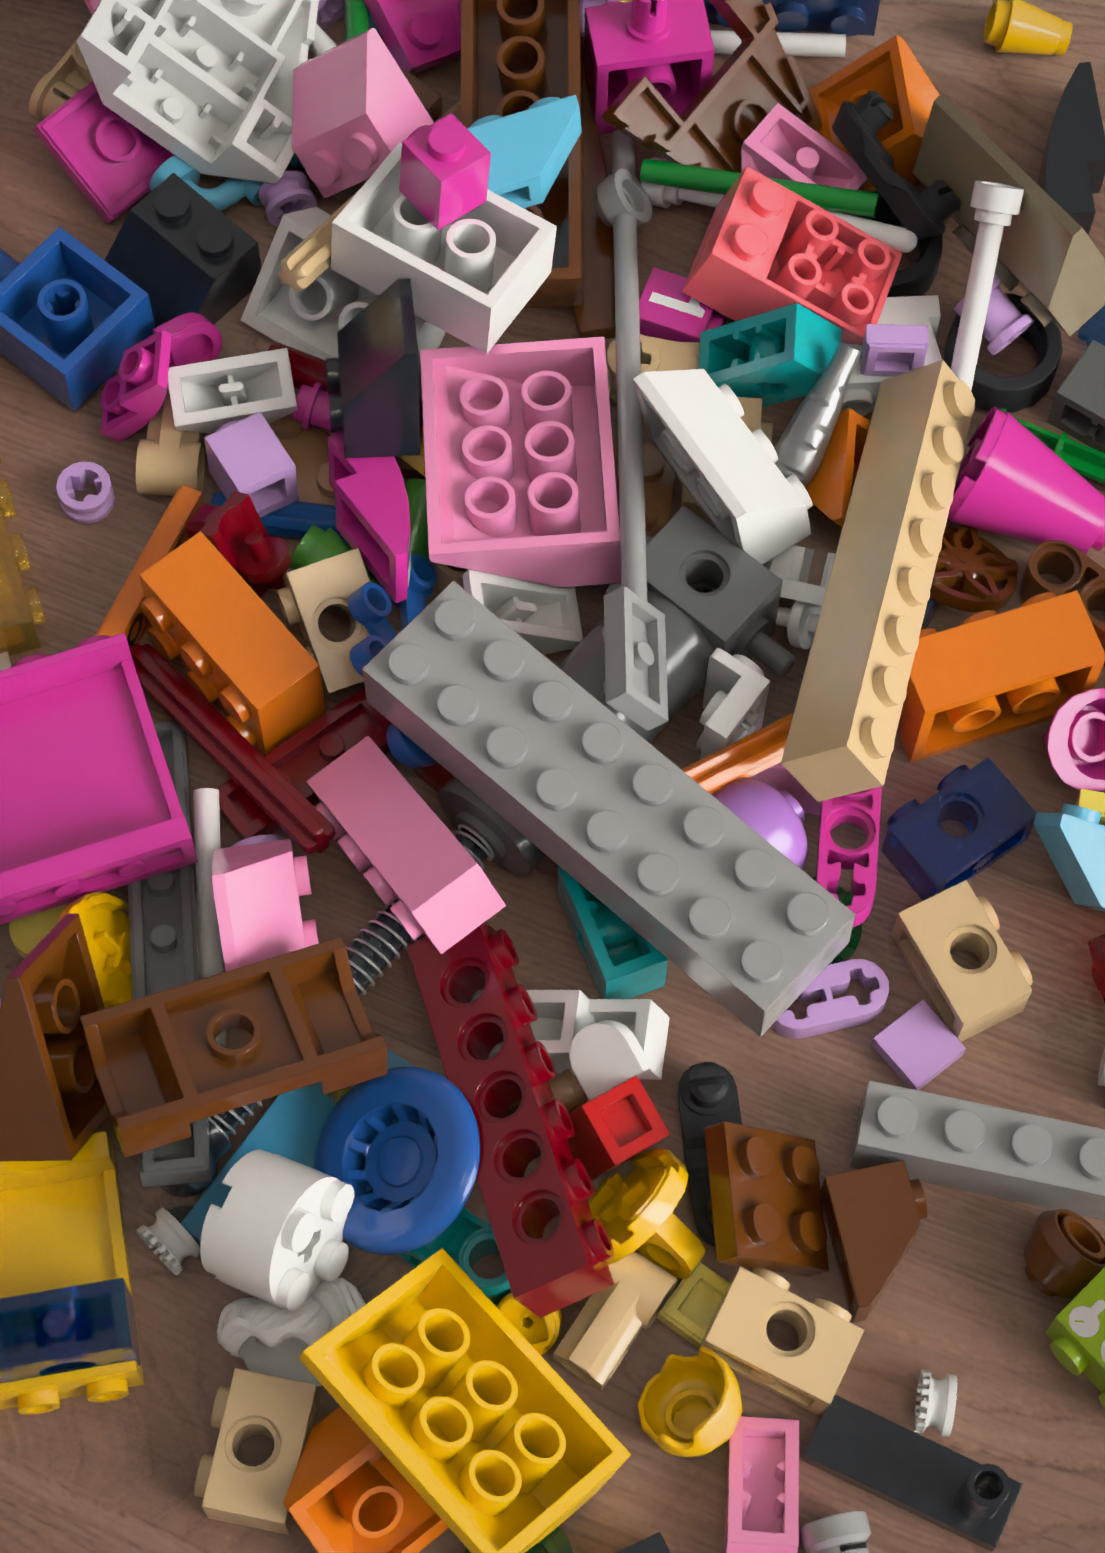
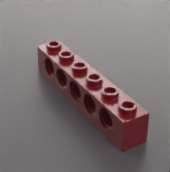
(573, 1259)

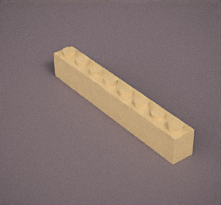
(879, 584)

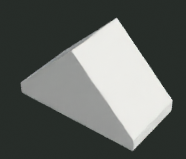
(231, 389)
(535, 611)

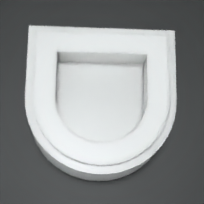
(606, 1057)

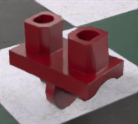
(243, 541)

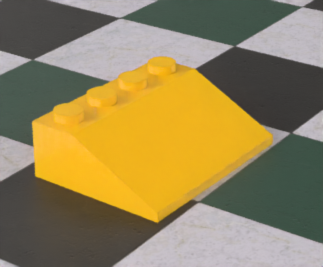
(466, 1409)

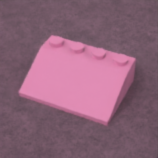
(522, 461)

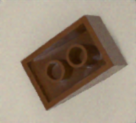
(45, 1073)

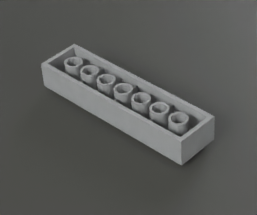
(608, 808)

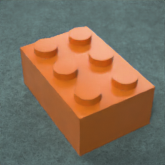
(231, 644)
(998, 674)

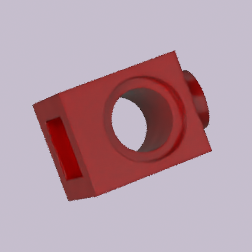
(615, 1128)

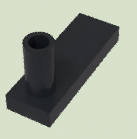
(913, 1472)

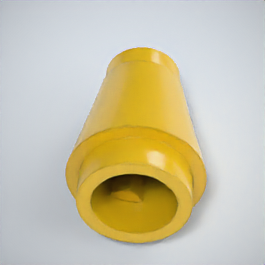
(1025, 29)

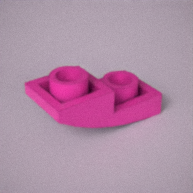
(138, 389)

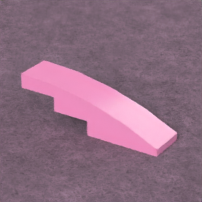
(762, 1487)

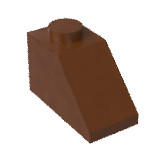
(871, 1227)

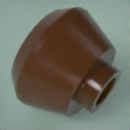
(1063, 1253)

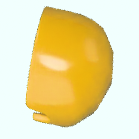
(691, 1404)

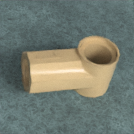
(169, 456)
(614, 1319)

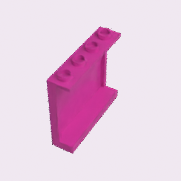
(81, 780)

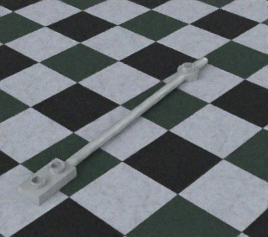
(632, 626)

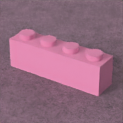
(406, 845)

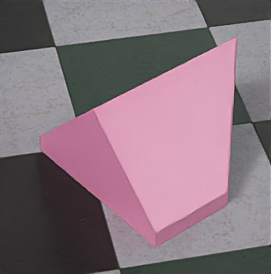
(794, 151)

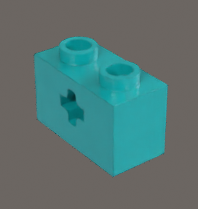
(770, 353)
(614, 953)

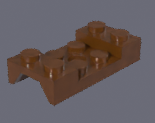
(166, 1069)

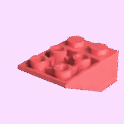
(784, 250)

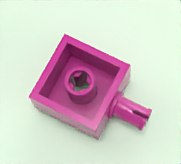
(650, 39)

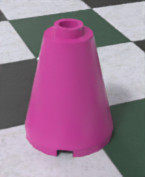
(1024, 489)

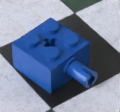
(69, 317)

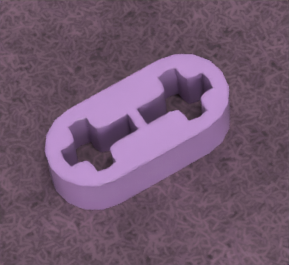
(839, 1012)

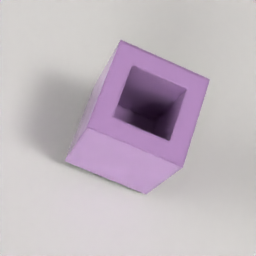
(252, 461)

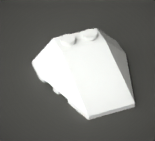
(204, 76)

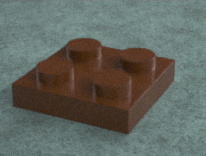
(766, 1199)

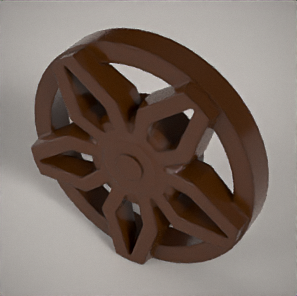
(972, 567)

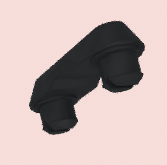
(857, 130)
(705, 1099)

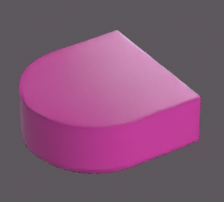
(192, 339)

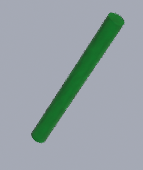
(720, 181)

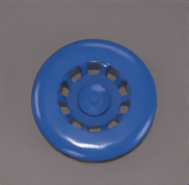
(415, 1166)

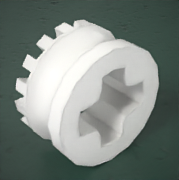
(170, 1239)
(936, 1403)

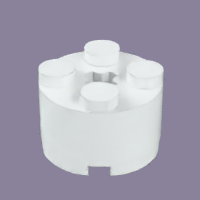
(277, 1229)

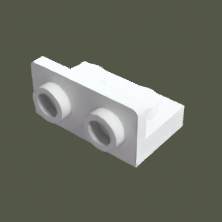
(731, 701)

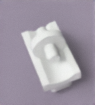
(794, 568)

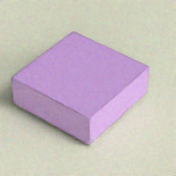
(893, 349)
(918, 1046)

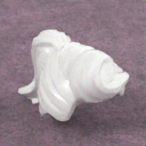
(274, 1338)

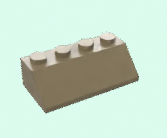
(1041, 247)

